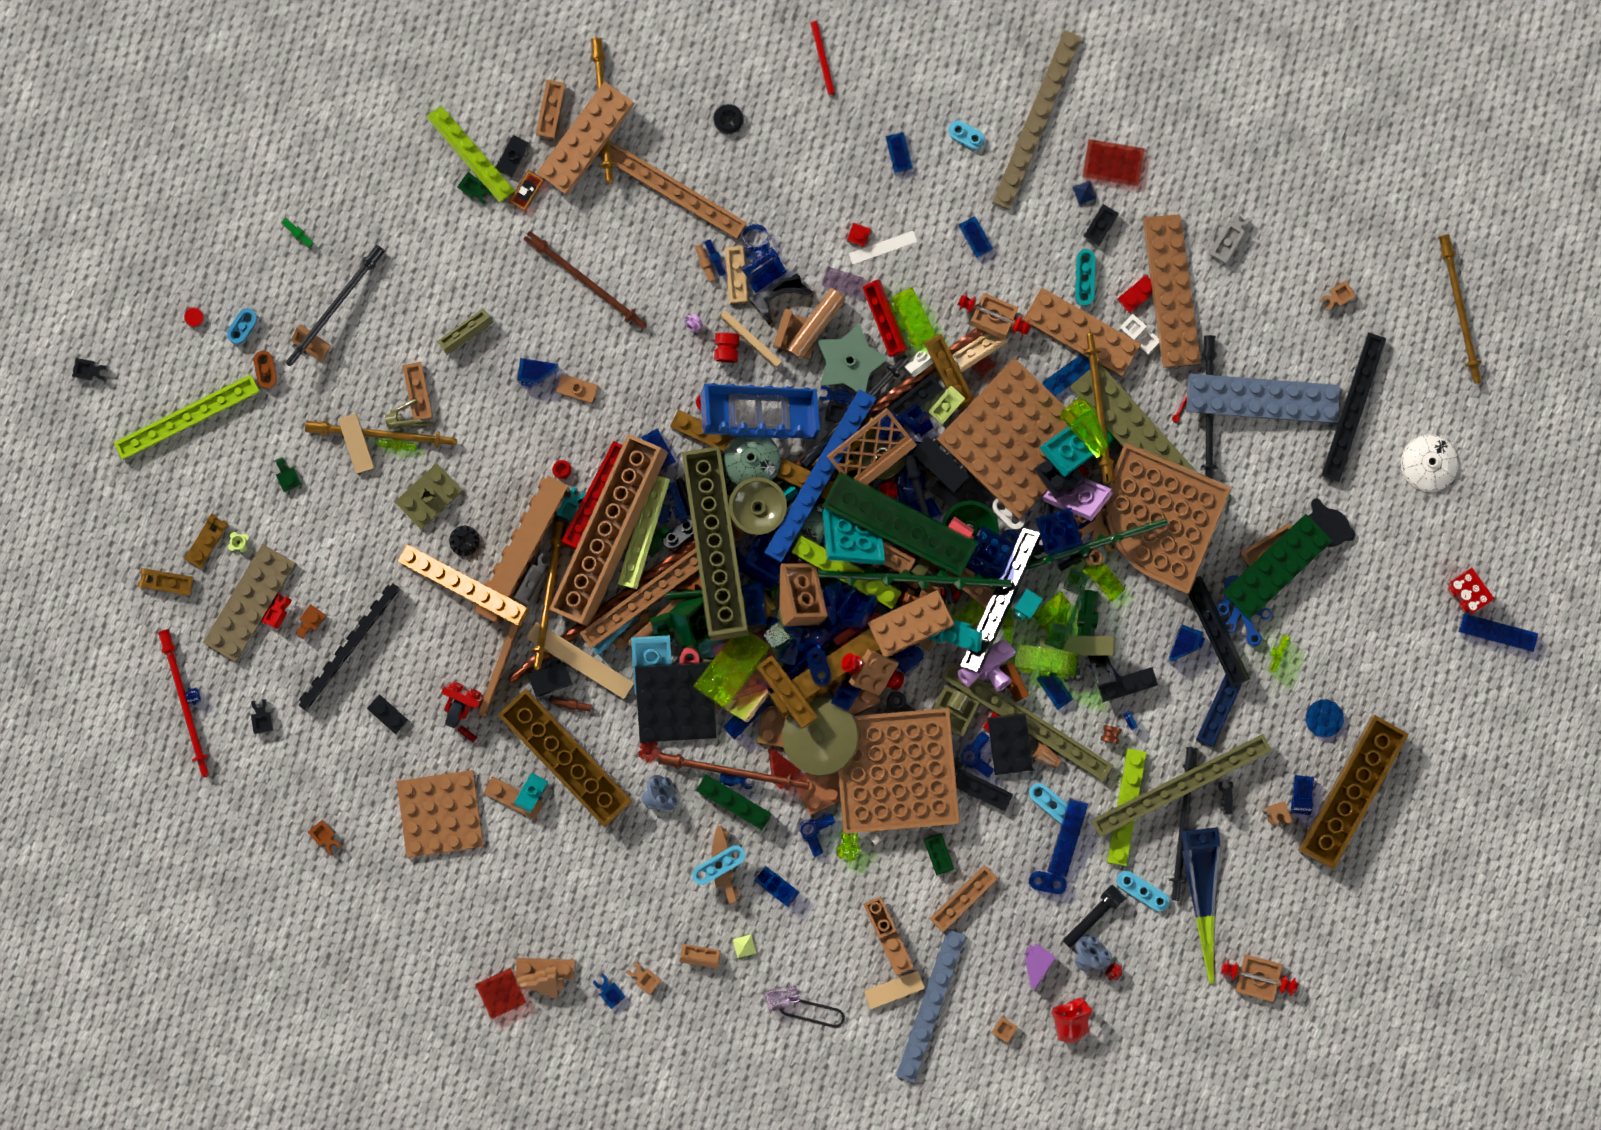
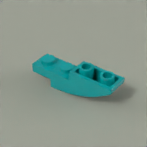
(960, 635)

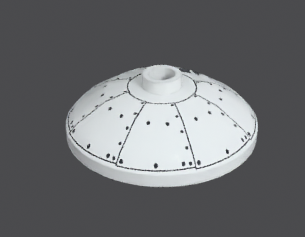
(1420, 472)

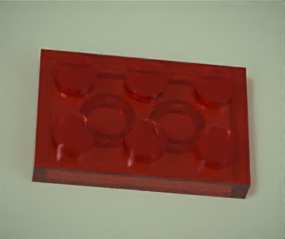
(1113, 162)

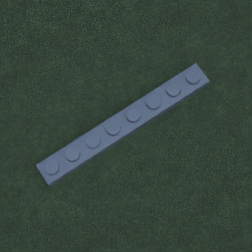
(930, 1005)

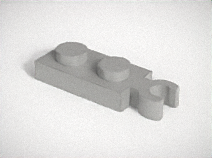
(1228, 239)
(532, 581)

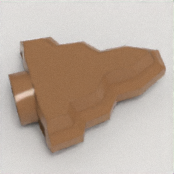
(545, 982)

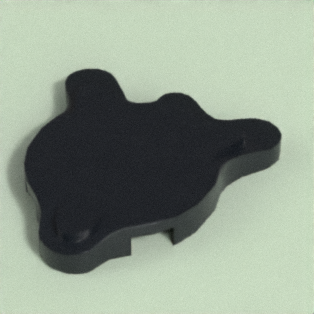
(1332, 523)

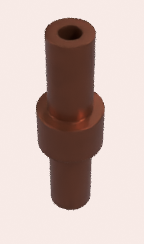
(572, 704)

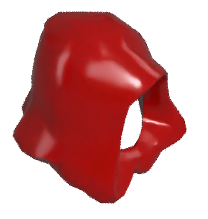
(1072, 1020)

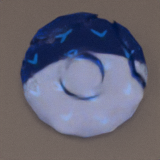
(1320, 722)

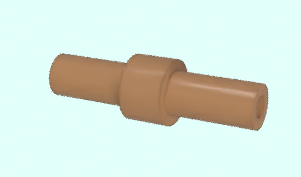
(705, 263)

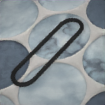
(815, 1021)

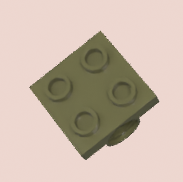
(960, 708)

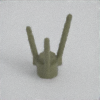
(397, 421)

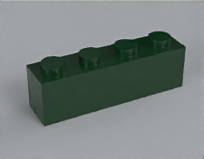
(734, 802)

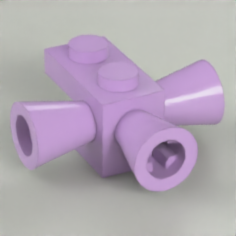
(998, 655)

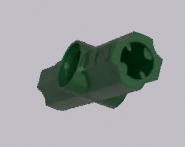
(1088, 614)

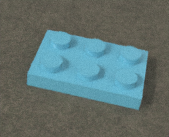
(650, 651)

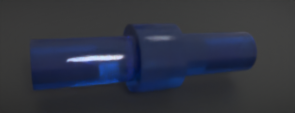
(715, 257)

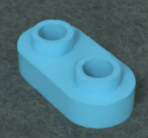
(966, 134)

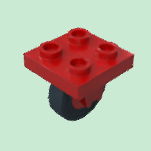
(458, 709)

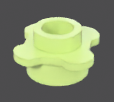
(237, 537)

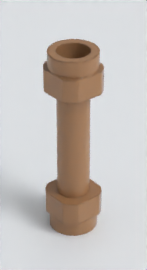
(644, 618)

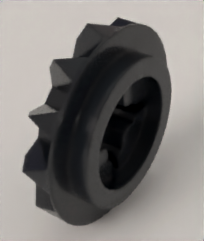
(729, 110)
(466, 549)

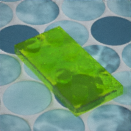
(732, 668)

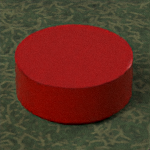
(194, 317)

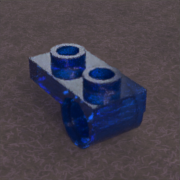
(1302, 795)

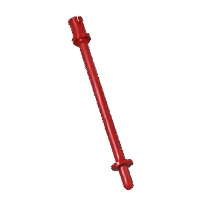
(169, 650)

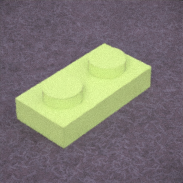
(946, 405)

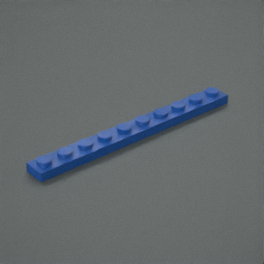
(818, 478)

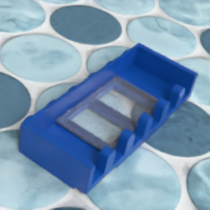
(759, 411)

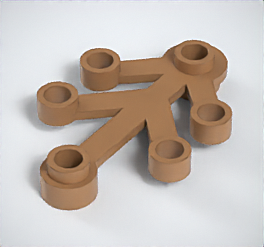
(1097, 527)

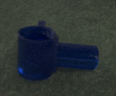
(977, 762)
(812, 838)

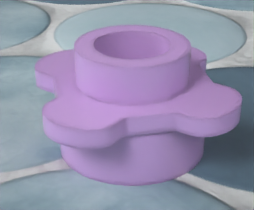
(693, 323)

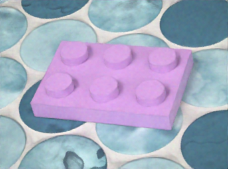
(1084, 500)

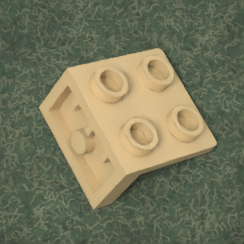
(747, 706)

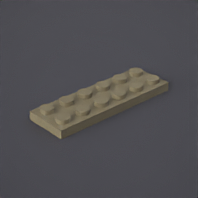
(249, 603)

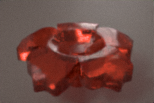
(648, 750)

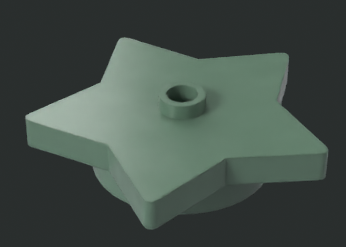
(839, 371)

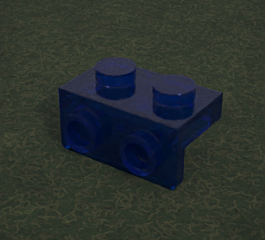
(856, 608)

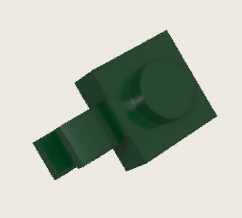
(287, 477)
(657, 543)

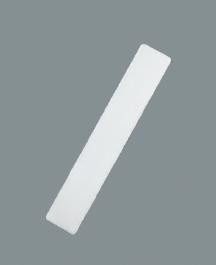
(882, 247)

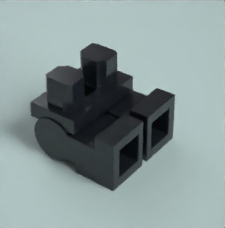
(1055, 481)

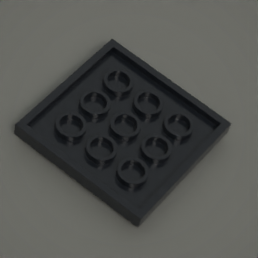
(671, 705)

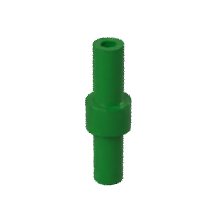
(297, 232)

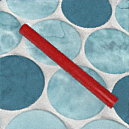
(822, 57)

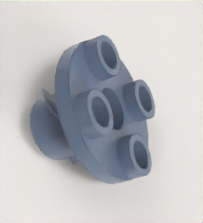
(660, 794)
(1091, 954)

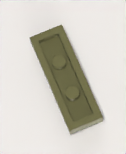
(465, 331)

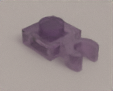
(779, 999)

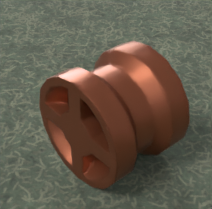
(1111, 734)

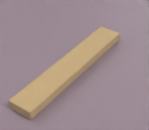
(583, 662)

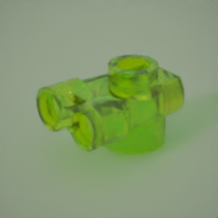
(849, 848)

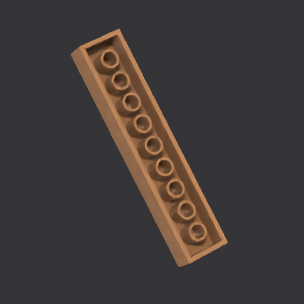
(608, 530)

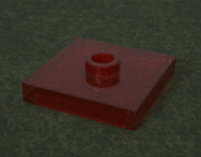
(500, 993)

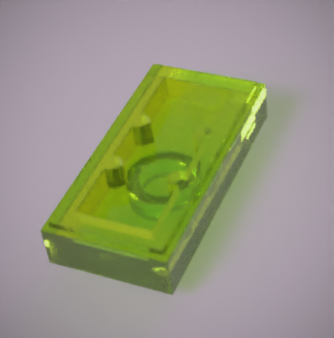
(1277, 653)

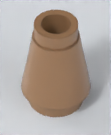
(1045, 755)

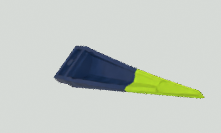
(1201, 865)

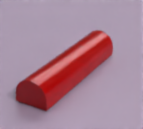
(885, 318)

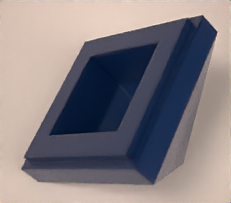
(1084, 192)

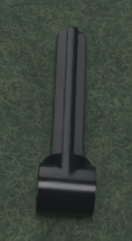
(1111, 899)

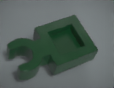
(472, 186)
(661, 625)

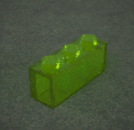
(912, 317)
(1046, 661)

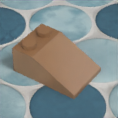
(801, 595)

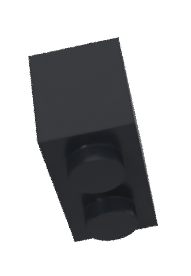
(550, 679)

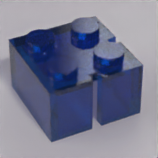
(760, 566)

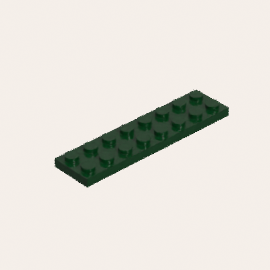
(900, 523)

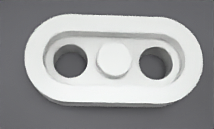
(1006, 516)

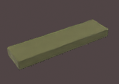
(1087, 645)

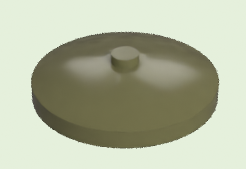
(825, 743)

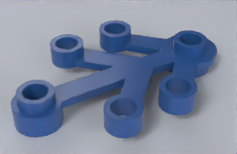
(1235, 614)

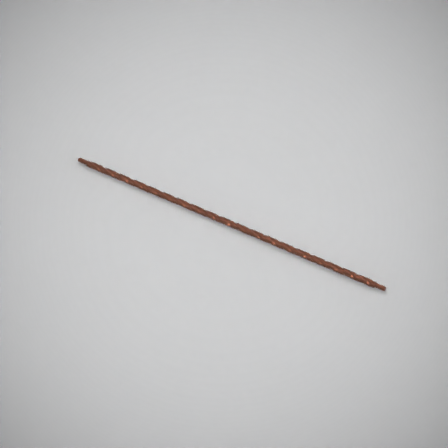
(877, 407)

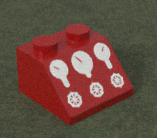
(1470, 591)

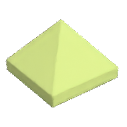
(744, 946)

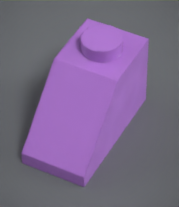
(1037, 963)

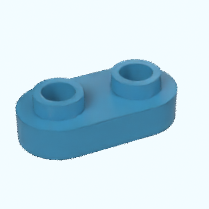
(241, 326)

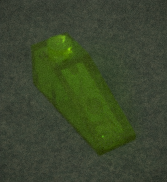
(1085, 425)

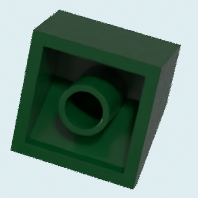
(689, 622)

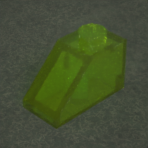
(1104, 580)
(1053, 611)

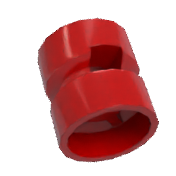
(726, 348)

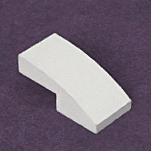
(1138, 331)

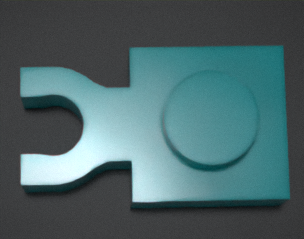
(570, 506)

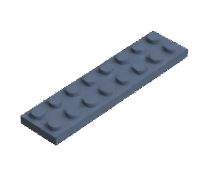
(1263, 398)

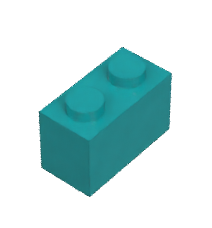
(1026, 605)

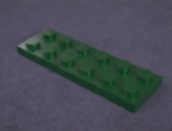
(1277, 566)

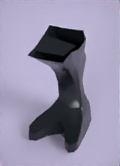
(786, 285)

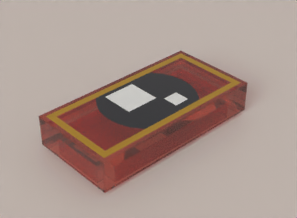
(526, 191)

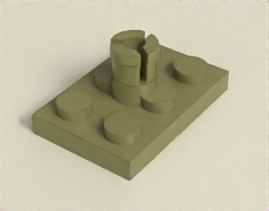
(428, 496)

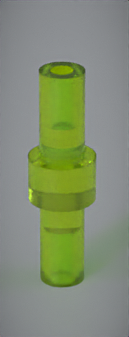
(397, 445)
(1008, 625)

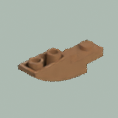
(719, 846)
(888, 936)

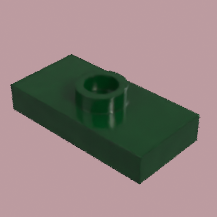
(938, 854)

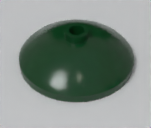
(972, 513)

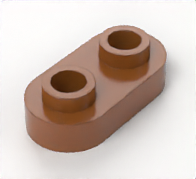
(265, 370)

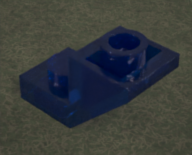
(777, 886)

